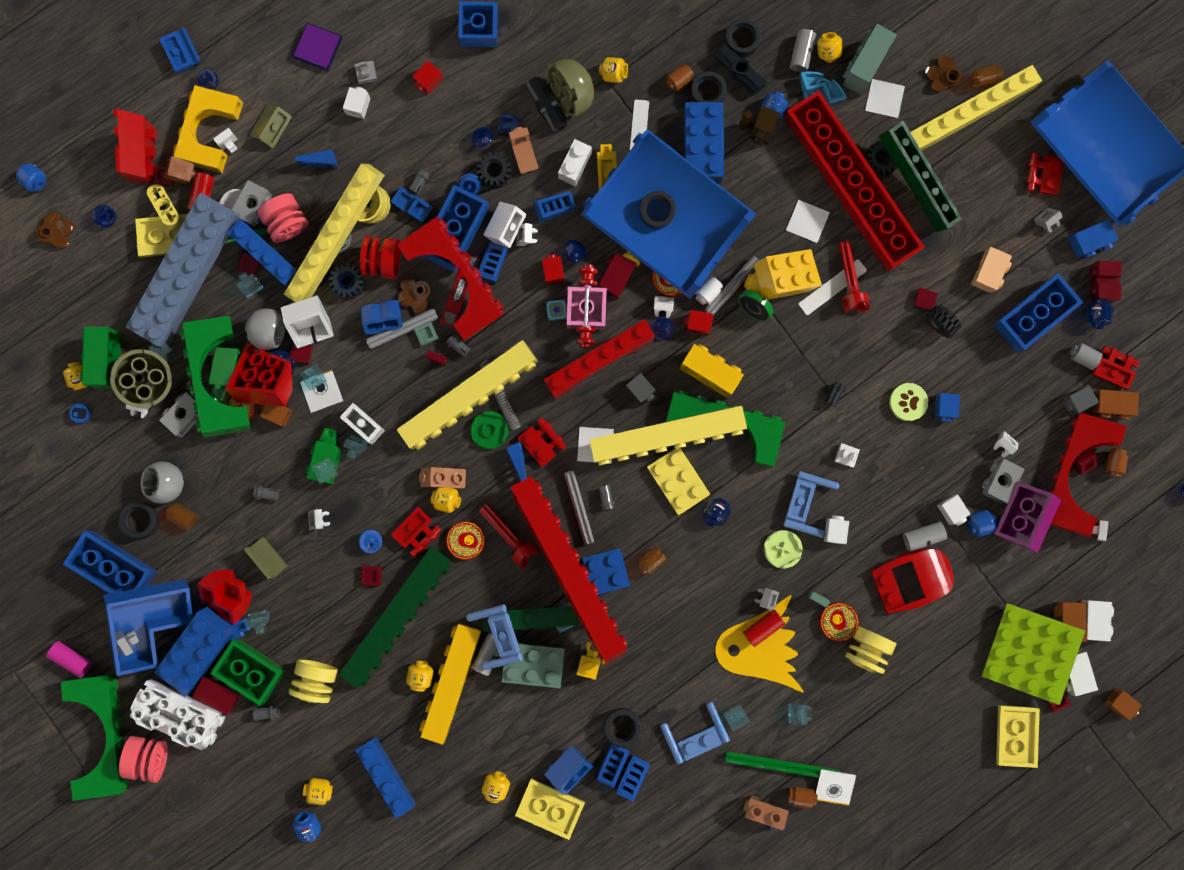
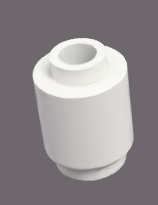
(708, 291)

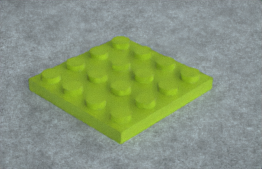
(1033, 653)

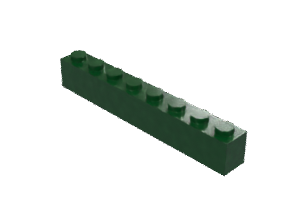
(395, 617)

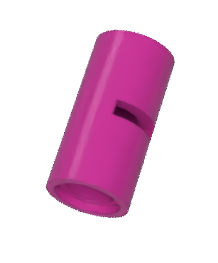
(69, 659)

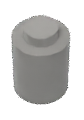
(1085, 356)

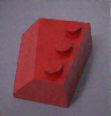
(135, 147)
(260, 378)

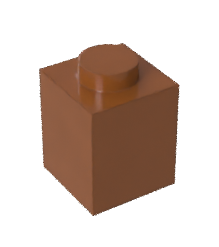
(179, 170)
(276, 414)
(1123, 704)

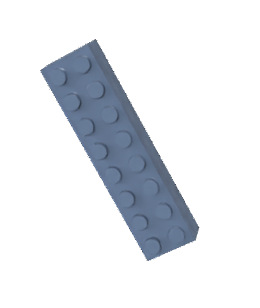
(183, 270)

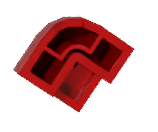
(225, 595)

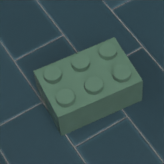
(868, 58)
(539, 666)

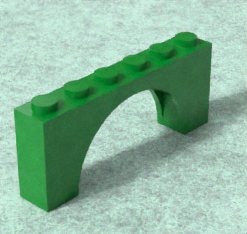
(201, 339)
(764, 431)
(101, 696)

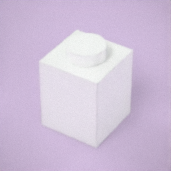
(356, 102)
(954, 510)
(836, 530)

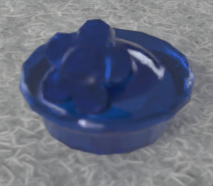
(207, 78)
(482, 136)
(104, 216)
(574, 251)
(662, 328)

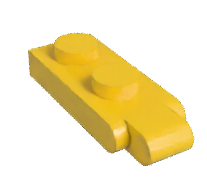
(606, 162)

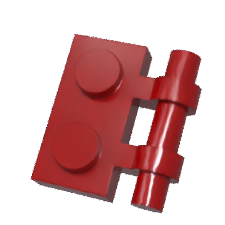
(1049, 177)
(1113, 373)
(537, 446)
(412, 527)

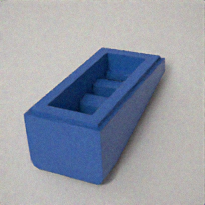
(321, 159)
(542, 216)
(489, 277)
(516, 456)
(605, 781)
(631, 796)

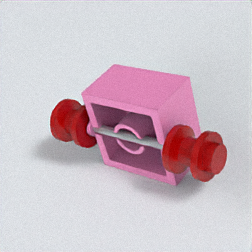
(586, 307)

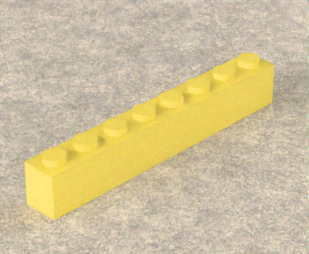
(976, 107)
(334, 233)
(467, 395)
(667, 434)

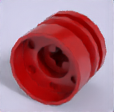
(377, 257)

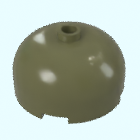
(570, 86)
(154, 382)

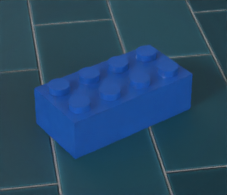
(705, 137)
(463, 216)
(1038, 313)
(108, 564)
(195, 651)

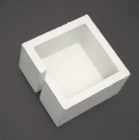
(301, 316)

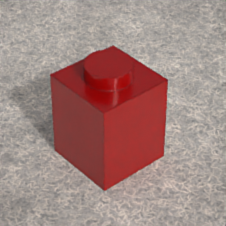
(427, 78)
(553, 269)
(698, 322)

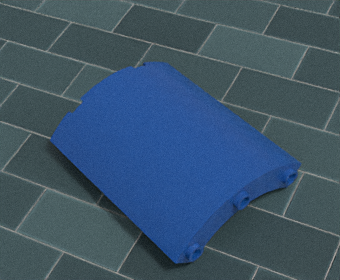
(1112, 143)
(704, 220)

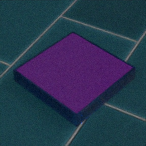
(317, 47)

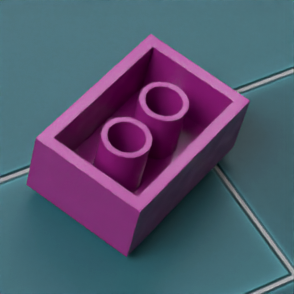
(1027, 516)

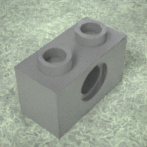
(250, 193)
(171, 417)
(1011, 475)

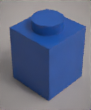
(947, 407)

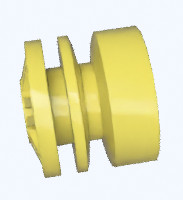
(378, 208)
(870, 650)
(312, 685)

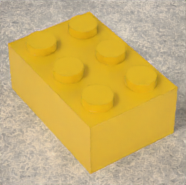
(787, 274)
(711, 370)

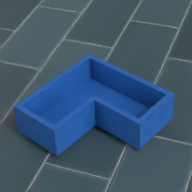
(145, 612)

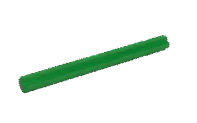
(775, 765)

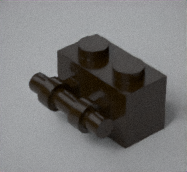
(761, 124)

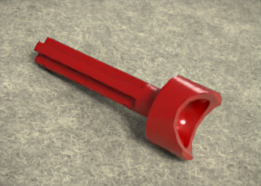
(855, 299)
(522, 551)

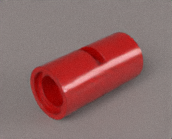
(202, 184)
(764, 628)

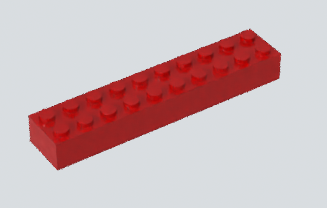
(853, 181)
(569, 573)

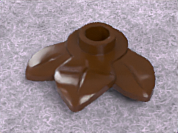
(940, 74)
(58, 230)
(411, 297)

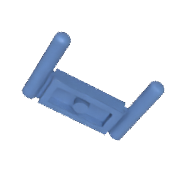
(801, 501)
(503, 635)
(698, 742)

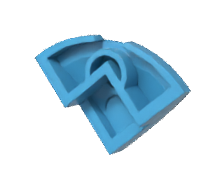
(814, 81)

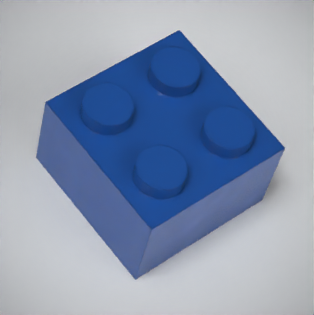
(478, 24)
(607, 571)

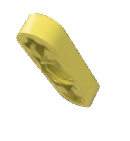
(163, 214)

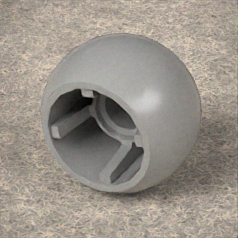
(265, 329)
(161, 482)

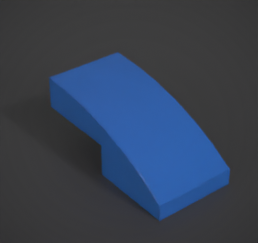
(411, 204)

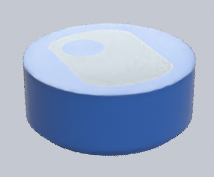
(80, 413)

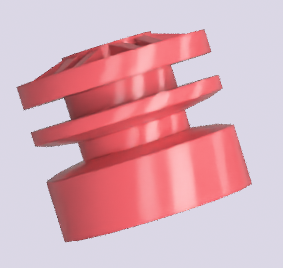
(282, 218)
(143, 759)

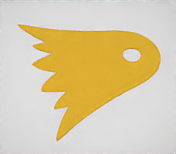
(764, 660)

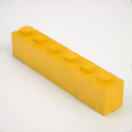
(451, 683)

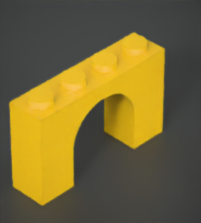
(202, 104)

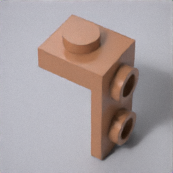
(523, 150)
(442, 477)
(765, 813)

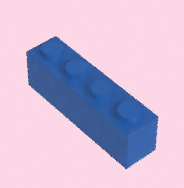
(263, 252)
(385, 777)

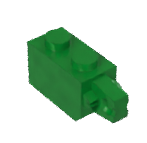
(223, 365)
(322, 450)

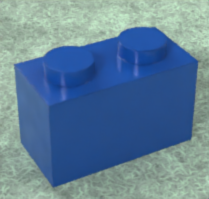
(1092, 239)
(568, 770)

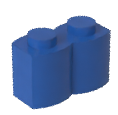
(381, 317)

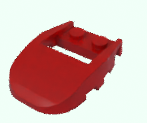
(932, 572)

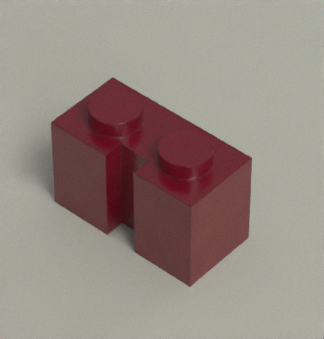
(617, 275)
(1106, 281)
(216, 694)

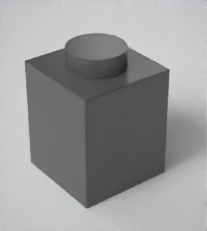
(641, 389)
(1080, 400)

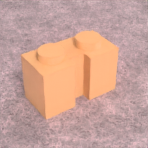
(991, 270)

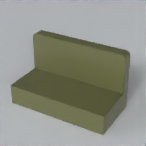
(270, 125)
(266, 558)

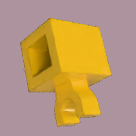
(589, 664)

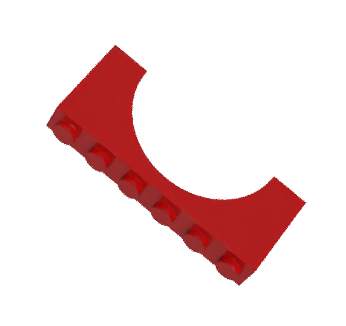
(436, 240)
(629, 341)
(1088, 434)

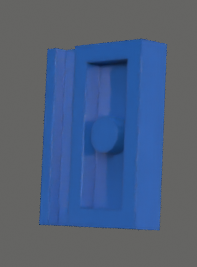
(180, 50)

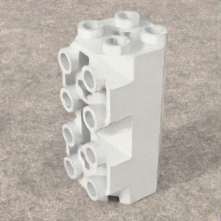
(176, 715)

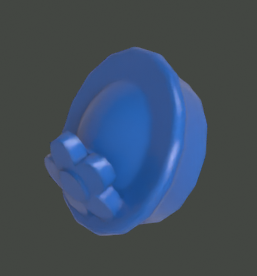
(470, 183)
(370, 541)

